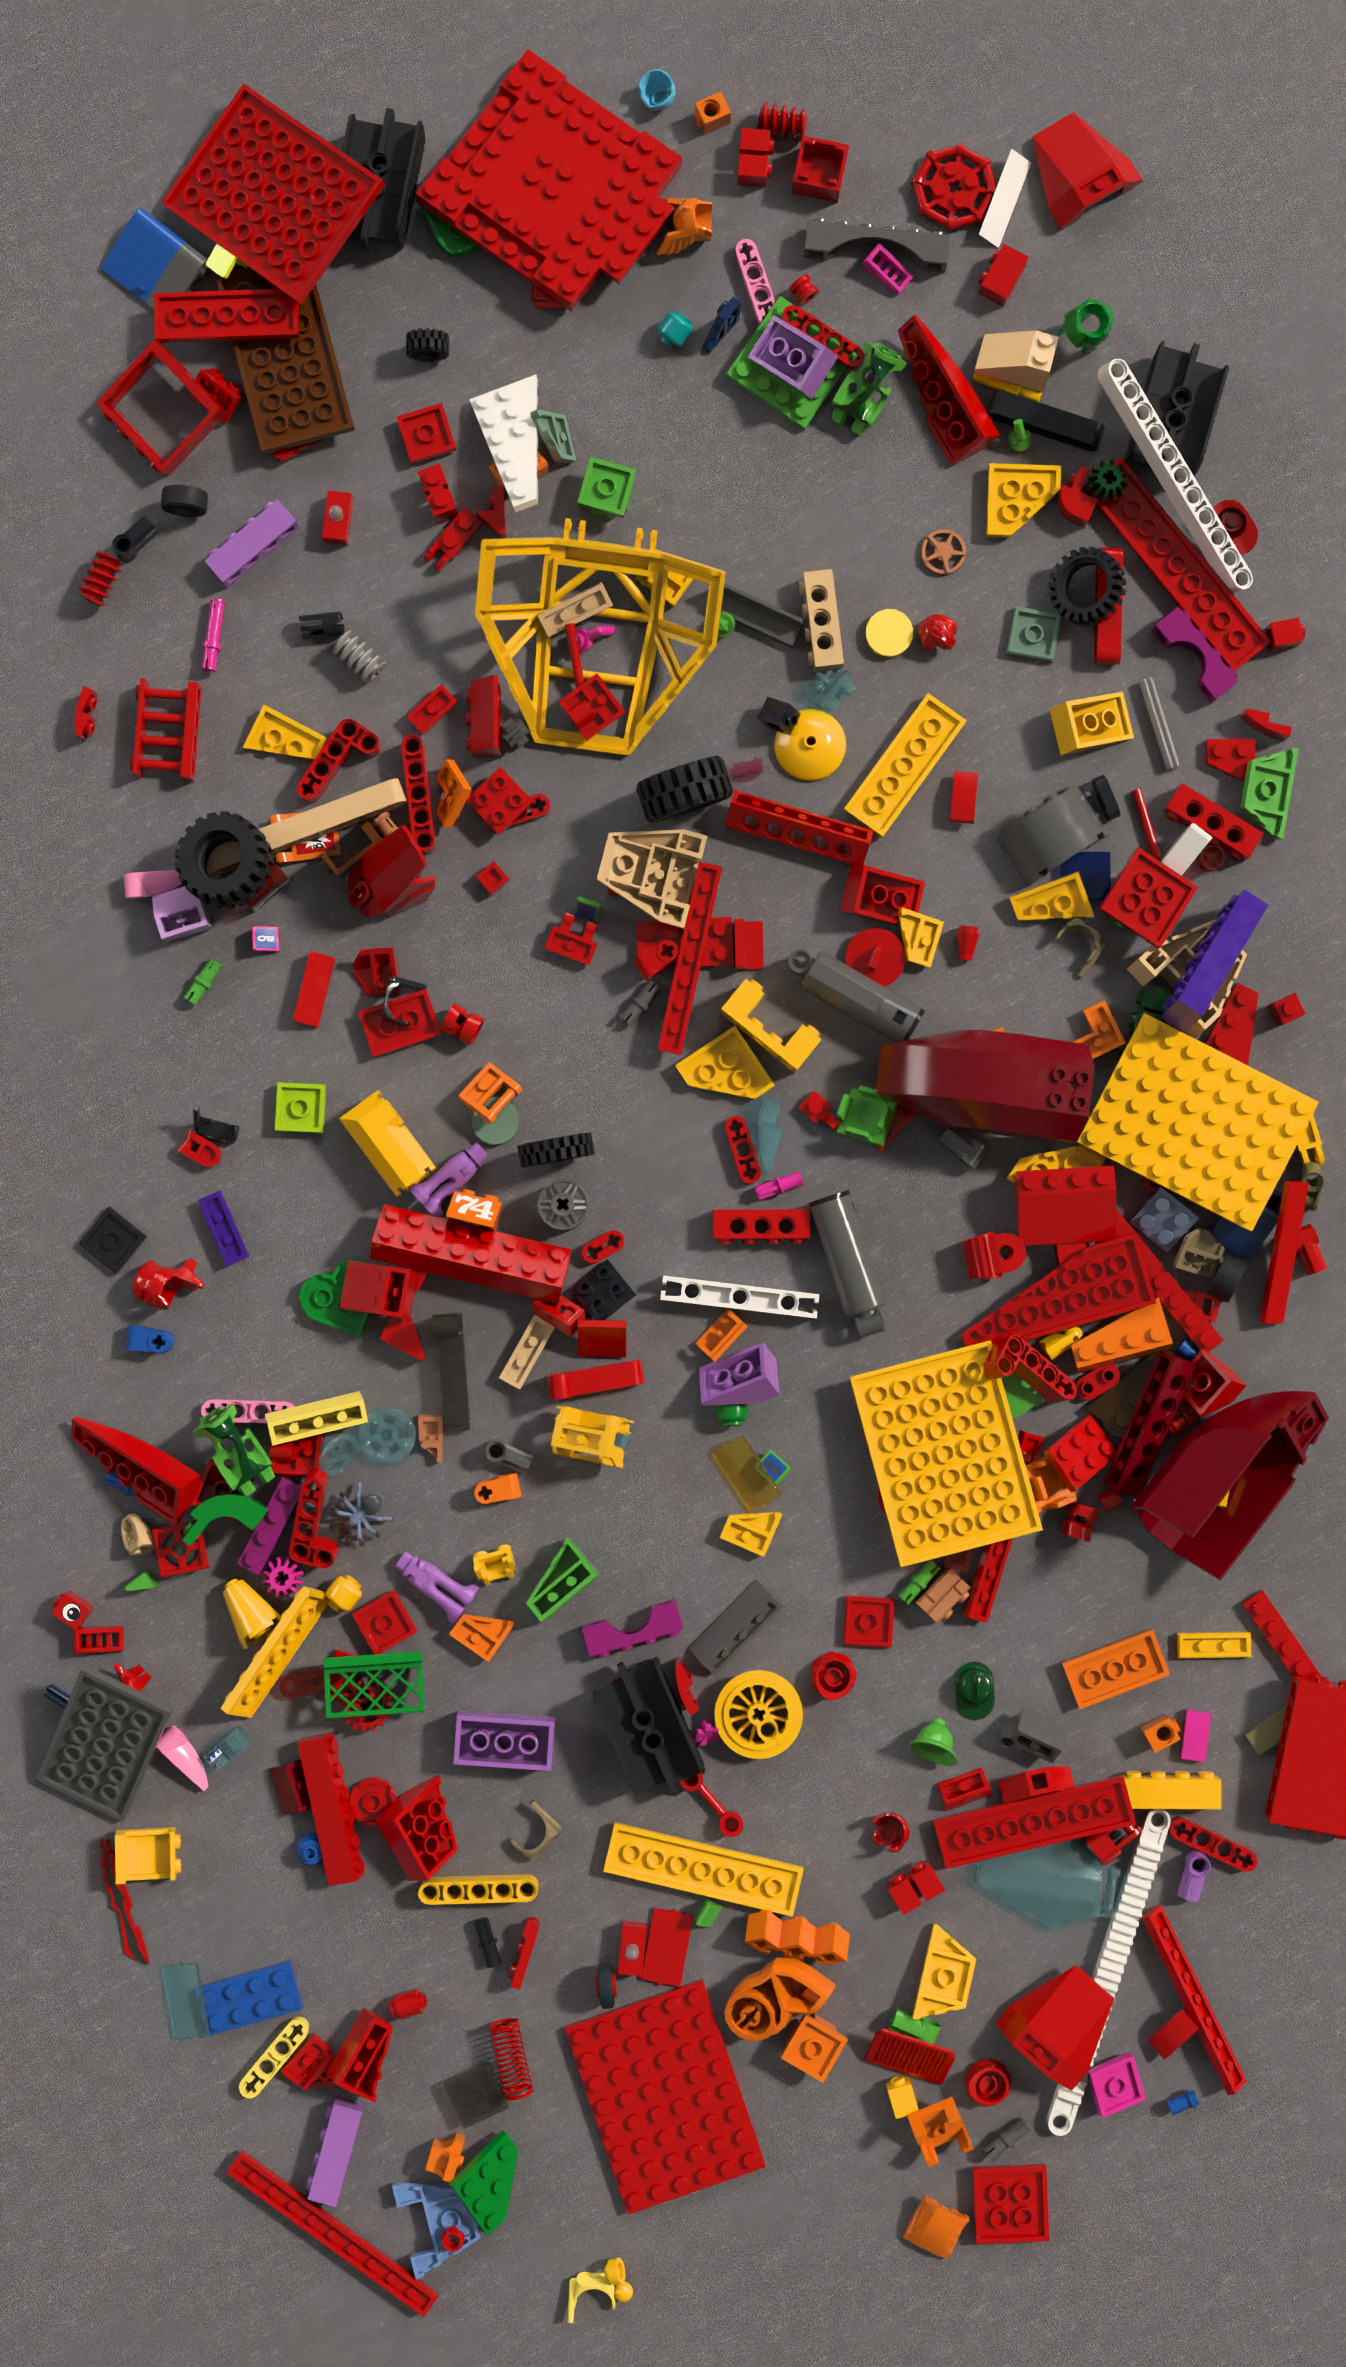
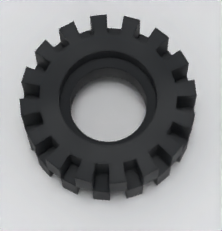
(427, 345)

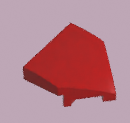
(310, 2064)

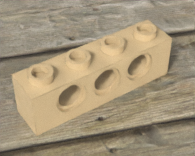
(822, 583)

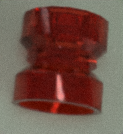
(1215, 858)

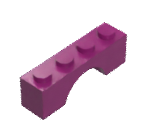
(1179, 631)
(271, 1526)
(603, 1637)

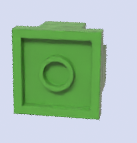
(607, 488)
(865, 1116)

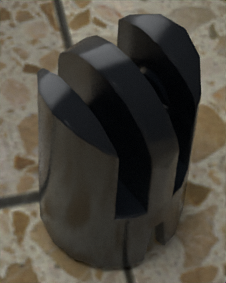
(328, 624)

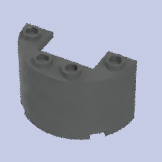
(1051, 834)

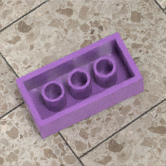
(504, 1740)

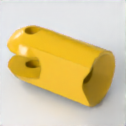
(1060, 1341)

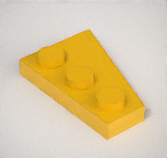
(283, 735)

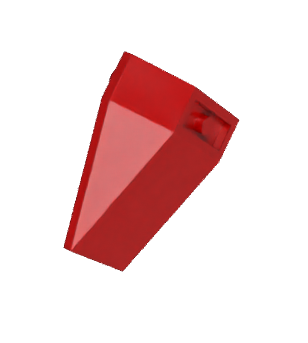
(1079, 168)
(1059, 2025)

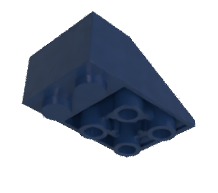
(1243, 1241)

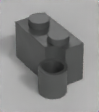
(1034, 1735)

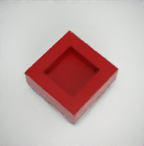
(492, 878)

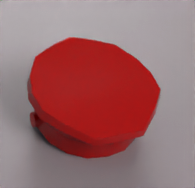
(833, 1675)
(988, 2082)

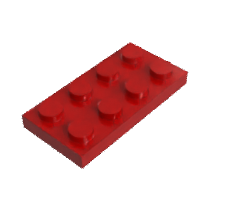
(717, 949)

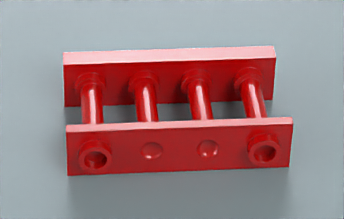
(187, 719)

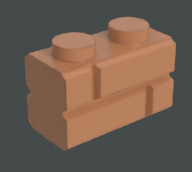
(943, 1595)

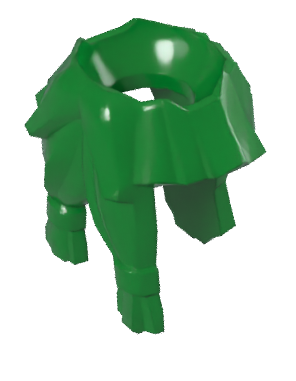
(1074, 329)

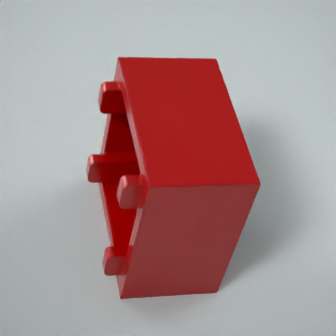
(820, 169)

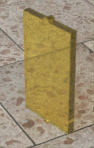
(746, 1473)

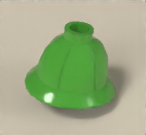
(934, 1744)

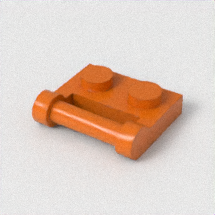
(483, 1088)

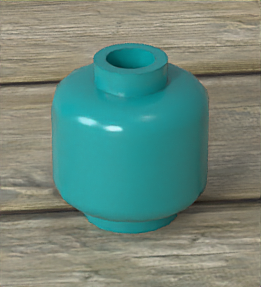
(675, 329)

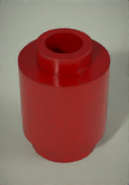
(408, 2004)

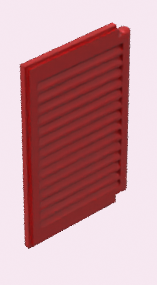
(910, 2056)

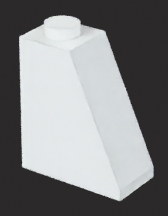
(1186, 848)

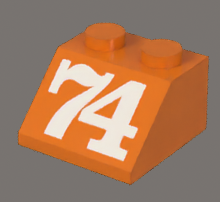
(474, 1209)

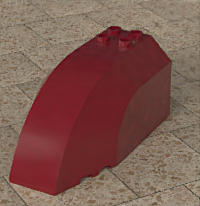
(992, 1083)
(1240, 1451)

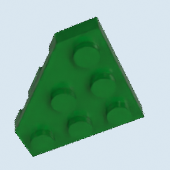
(487, 2183)

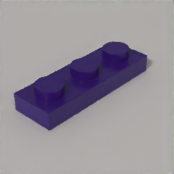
(224, 1228)

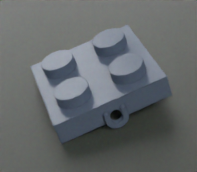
(1164, 1218)

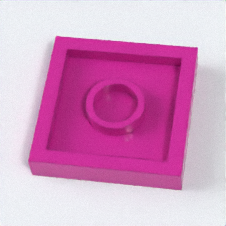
(1116, 2085)

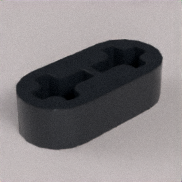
(1105, 797)

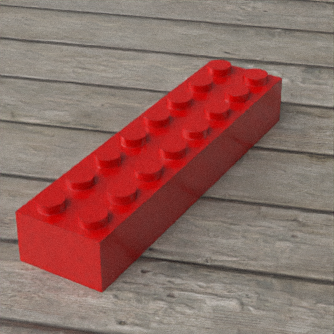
(470, 1254)

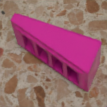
(874, 269)

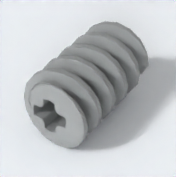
(358, 658)

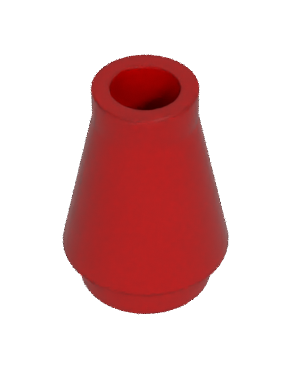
(967, 940)

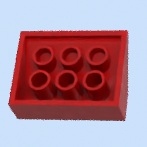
(1065, 1205)

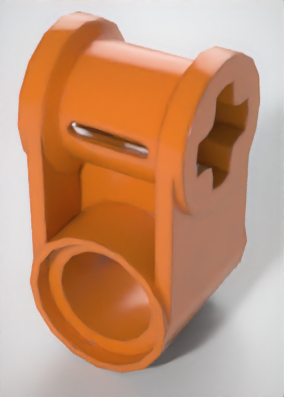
(503, 1488)

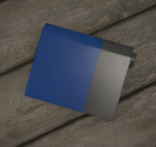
(153, 259)

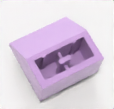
(179, 914)

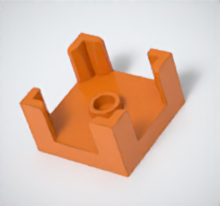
(937, 2126)

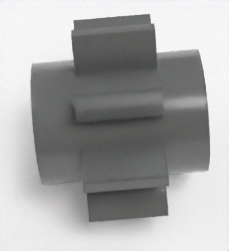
(515, 732)

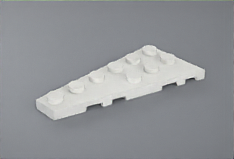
(512, 437)

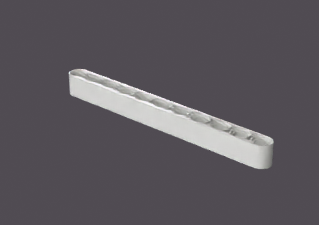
(1164, 471)

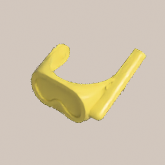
(584, 2282)

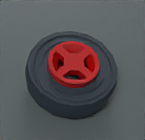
(606, 1985)

